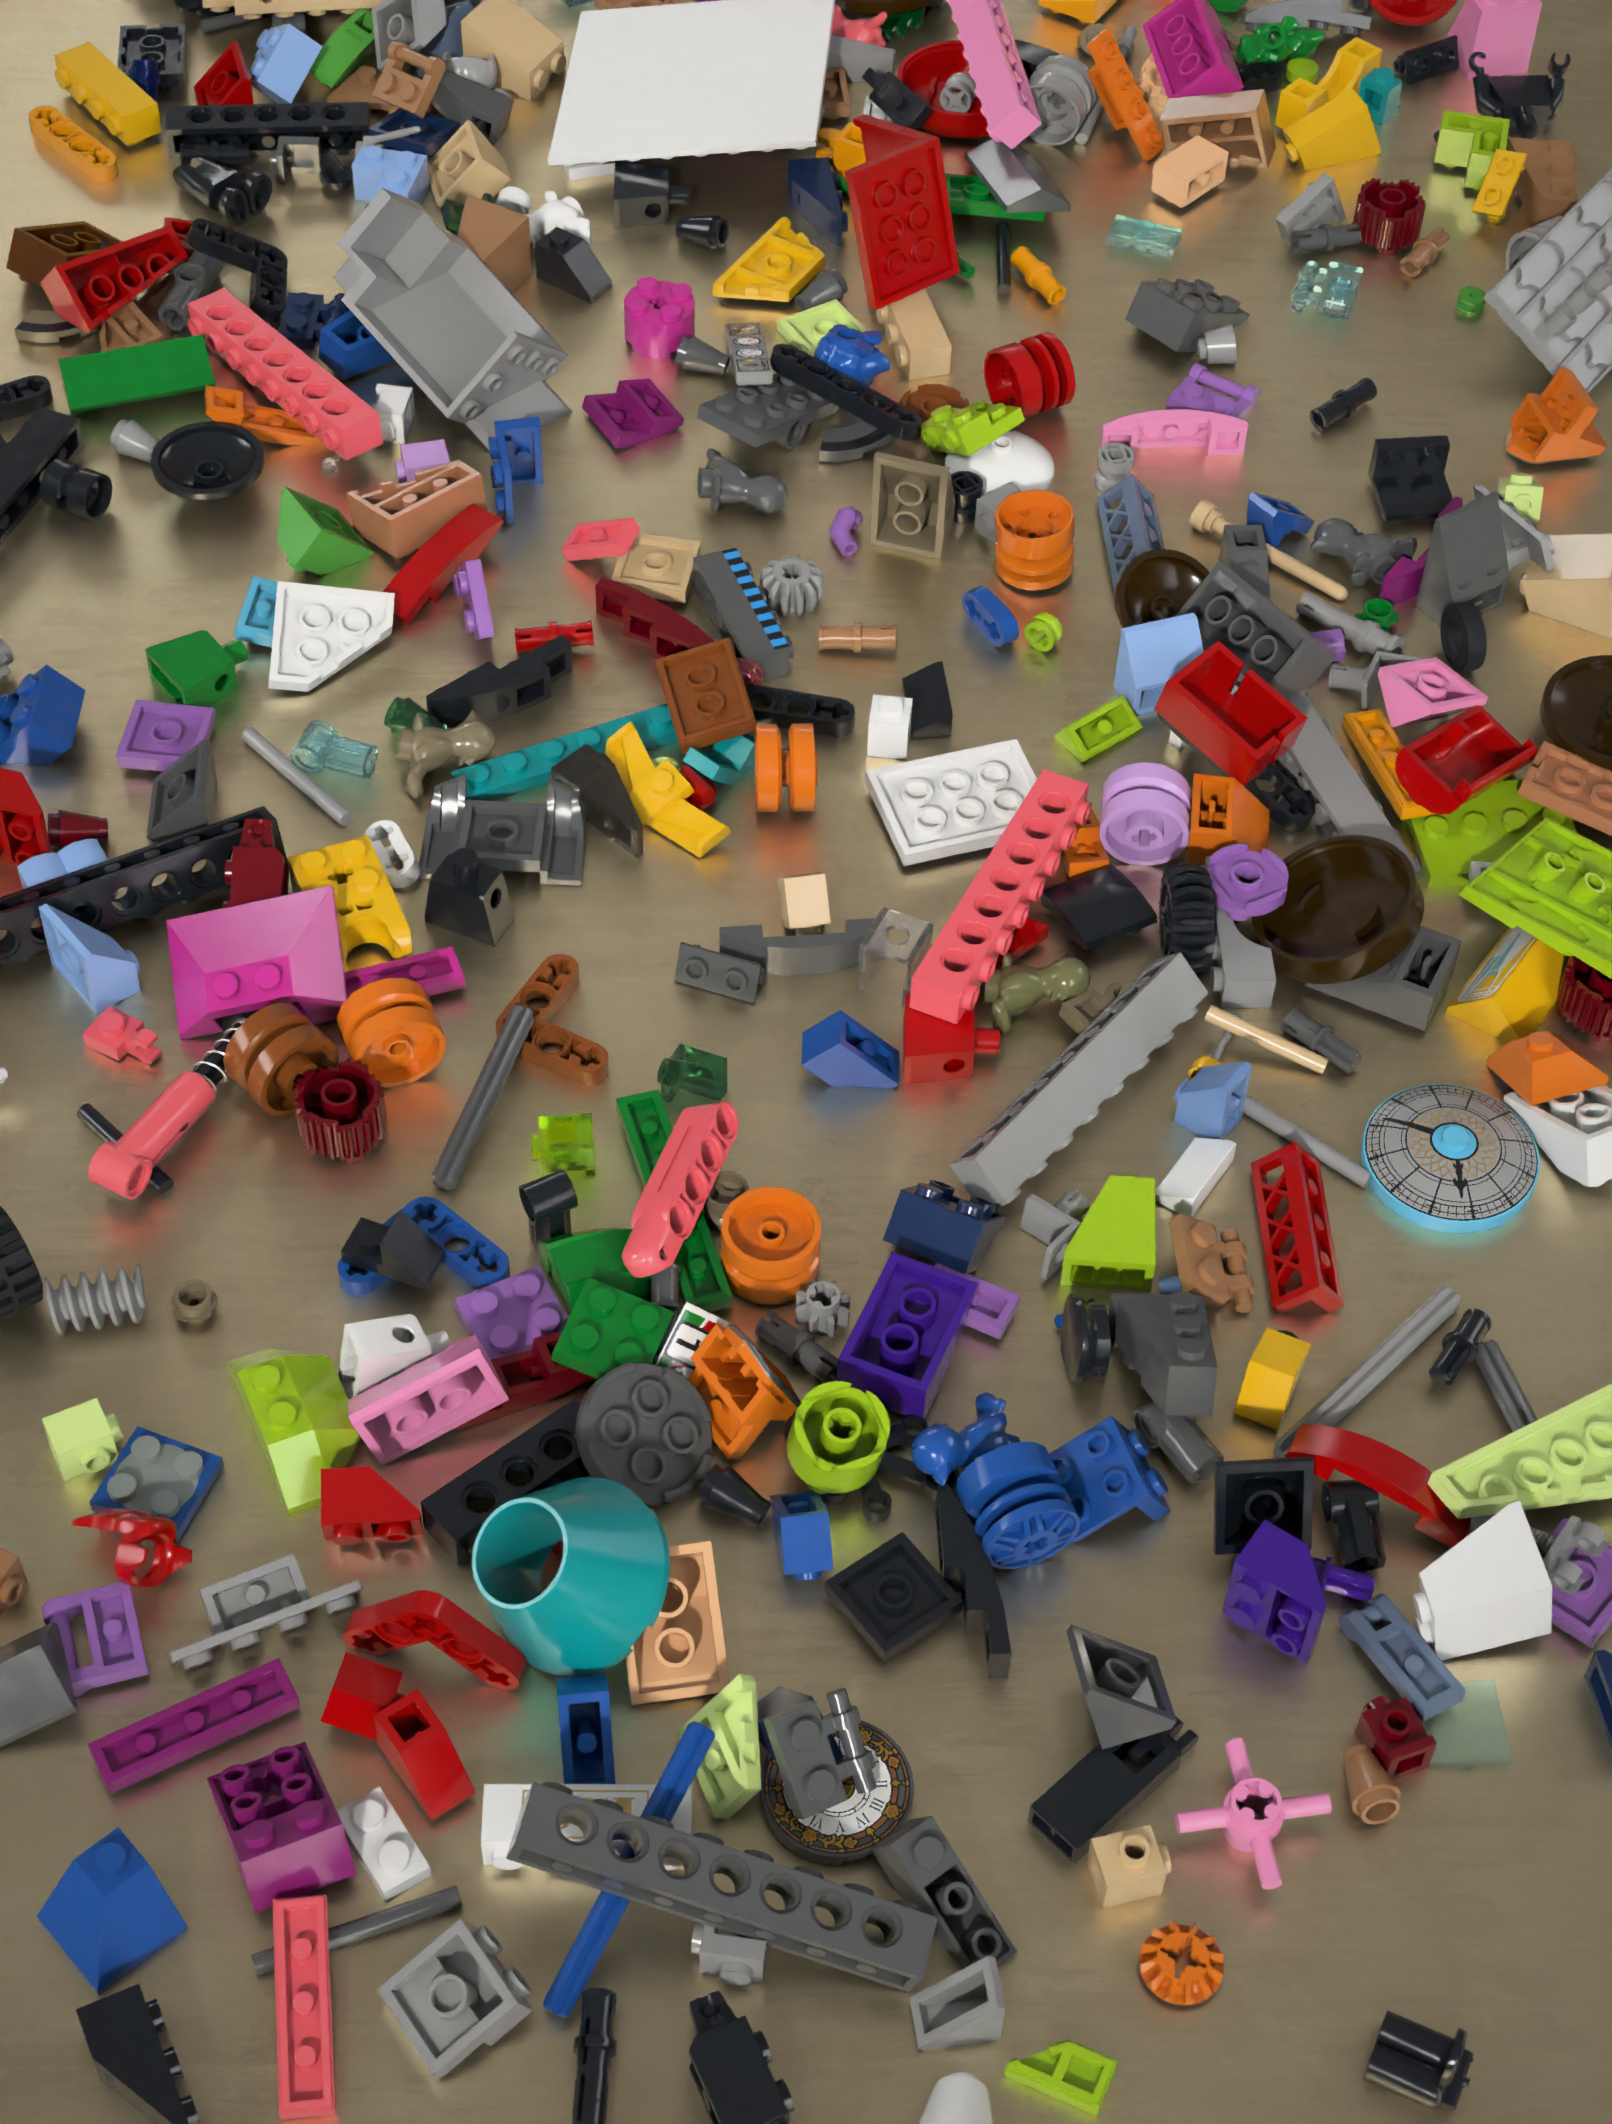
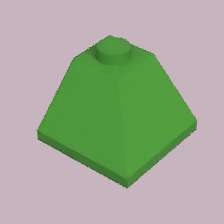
(317, 535)

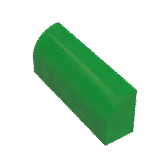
(136, 374)

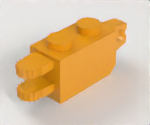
(842, 147)

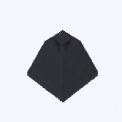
(1260, 1491)

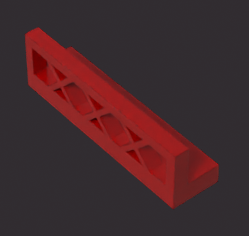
(1310, 1228)

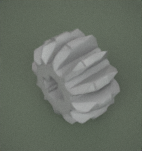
(792, 585)

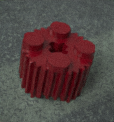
(1389, 215)
(1586, 999)
(340, 1111)

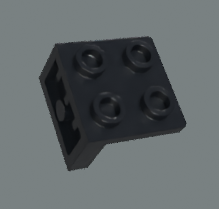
(1410, 477)

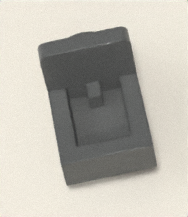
(296, 156)

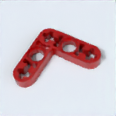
(436, 1619)

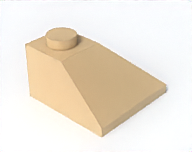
(467, 167)

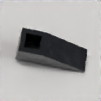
(130, 2057)

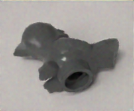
(729, 484)
(1366, 553)

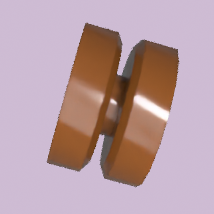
(273, 1053)

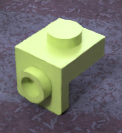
(1523, 495)

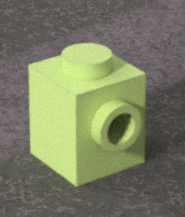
(82, 1438)

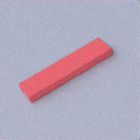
(303, 2007)

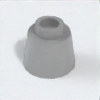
(1218, 346)

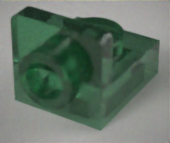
(693, 1072)

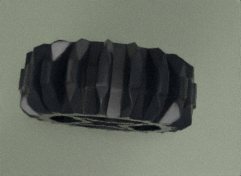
(1187, 914)

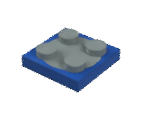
(159, 1478)

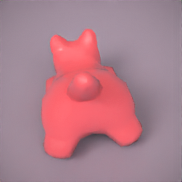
(861, 30)

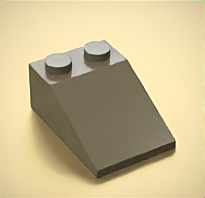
(911, 505)

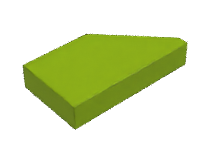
(1066, 2073)

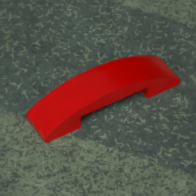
(1383, 1471)

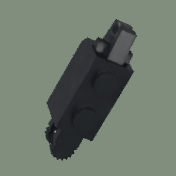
(733, 2067)

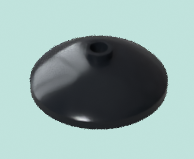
(207, 461)

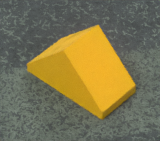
(1271, 1378)

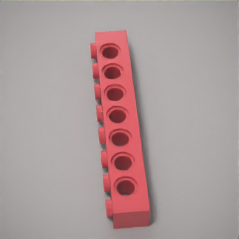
(285, 374)
(1000, 897)

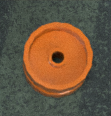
(787, 767)
(392, 1031)
(770, 1244)

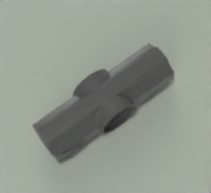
(191, 283)

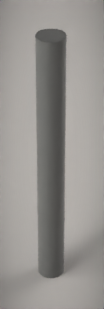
(376, 1923)

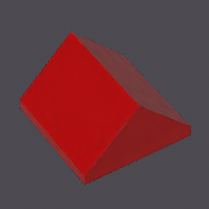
(226, 80)

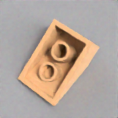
(686, 1645)

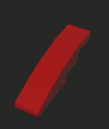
(437, 560)

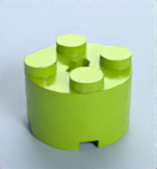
(837, 1437)

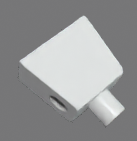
(384, 1348)

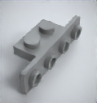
(1521, 537)
(257, 1601)

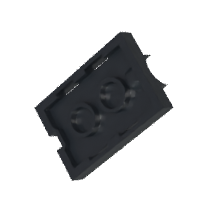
(162, 44)

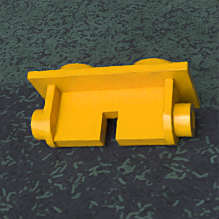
(1499, 184)

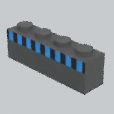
(741, 611)

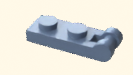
(1402, 1657)

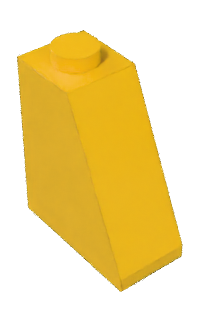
(1333, 134)

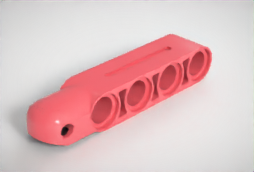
(679, 1186)

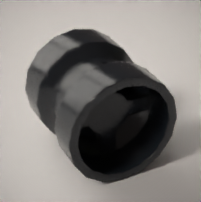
(967, 489)

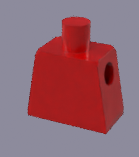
(942, 1049)

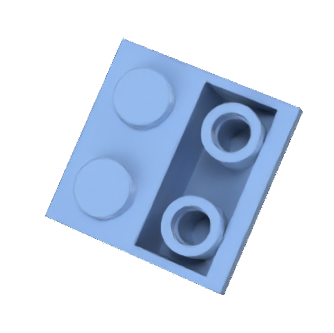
(1152, 655)

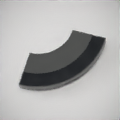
(851, 441)

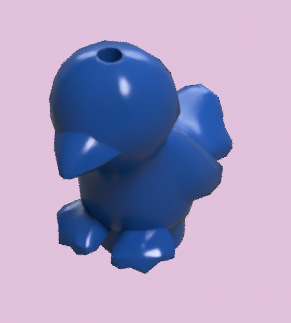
(942, 1450)

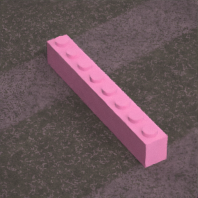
(996, 70)

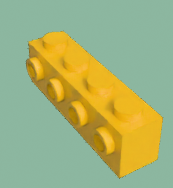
(108, 93)

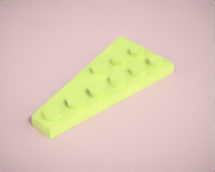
(1541, 1464)

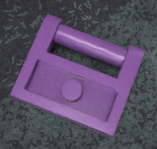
(1193, 396)
(111, 1634)

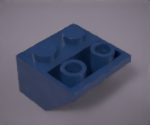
(944, 1225)

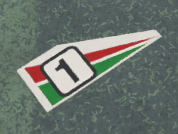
(686, 1337)

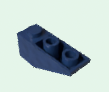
(816, 196)

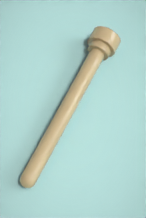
(1208, 518)

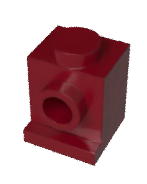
(1398, 1750)

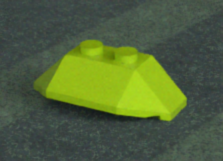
(297, 1418)

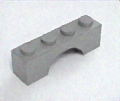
(1241, 968)

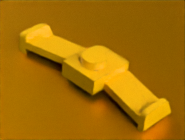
(661, 795)

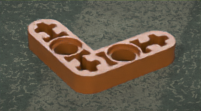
(542, 1031)

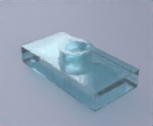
(1144, 236)

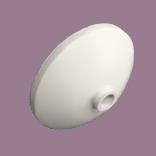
(1008, 459)

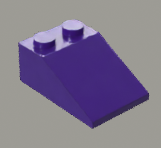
(907, 1334)

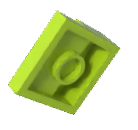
(968, 428)

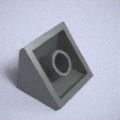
(184, 795)
(34, 1683)
(1120, 1688)

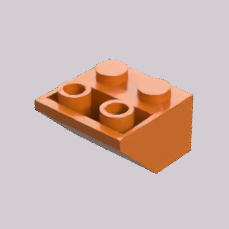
(1224, 816)

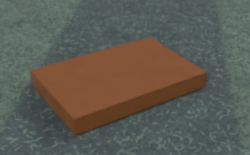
(706, 695)

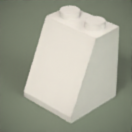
(1485, 1590)

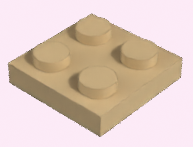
(658, 566)

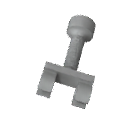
(1579, 1534)

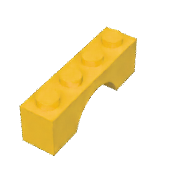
(1348, 68)

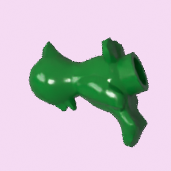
(1278, 42)

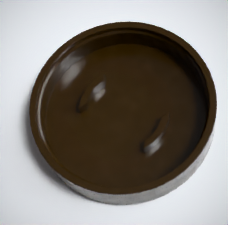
(1344, 910)

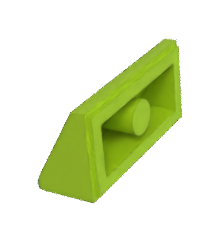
(1099, 729)

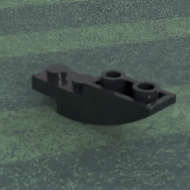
(502, 691)

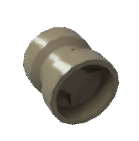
(725, 1189)

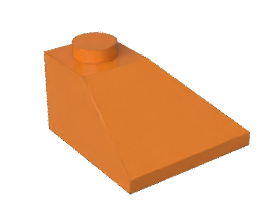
(1545, 1068)

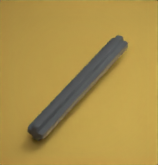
(482, 1097)

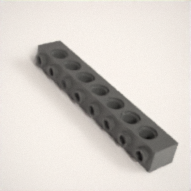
(694, 1896)

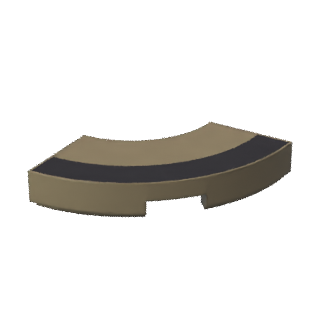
(46, 328)

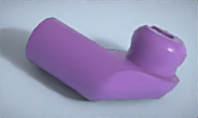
(840, 529)

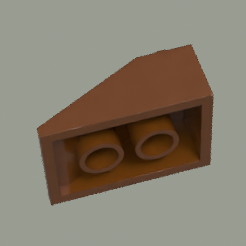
(42, 247)

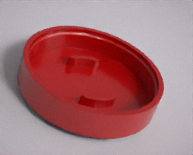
(926, 74)

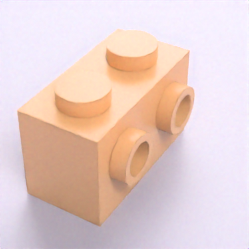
(1189, 171)

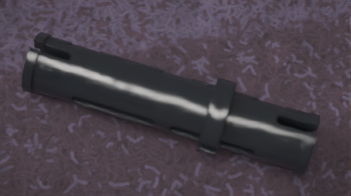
(594, 2053)

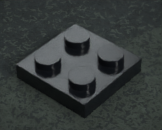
(893, 1596)

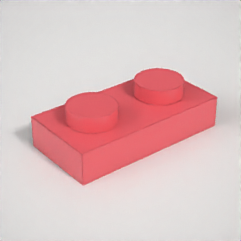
(601, 539)

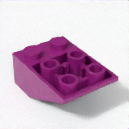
(281, 1826)

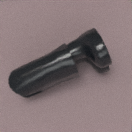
(224, 188)

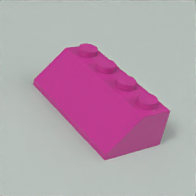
(1191, 50)

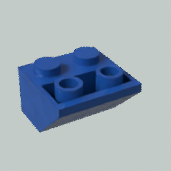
(39, 718)

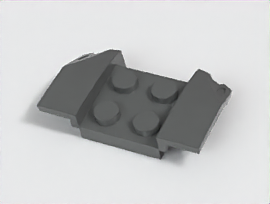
(508, 834)

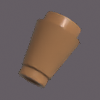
(1369, 1785)

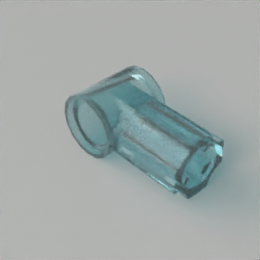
(324, 748)

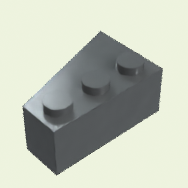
(1169, 1347)

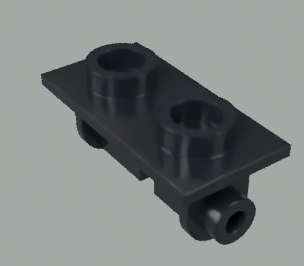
(1428, 60)

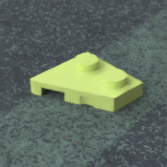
(732, 1765)

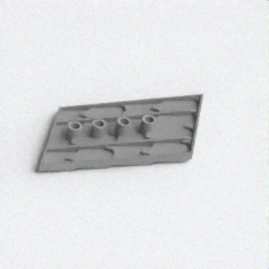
(1563, 290)

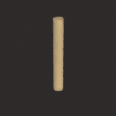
(1266, 1039)

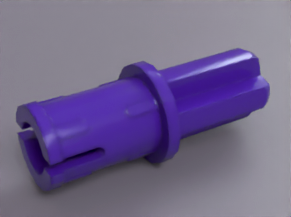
(1344, 1580)

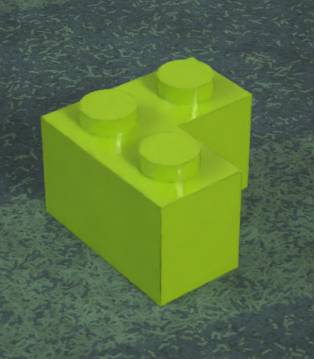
(1470, 143)

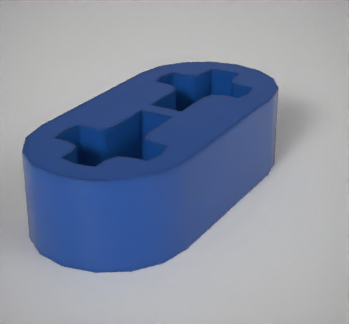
(990, 616)

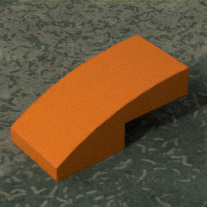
(1086, 851)

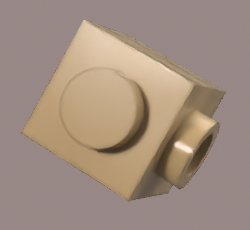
(804, 902)
(1128, 1866)

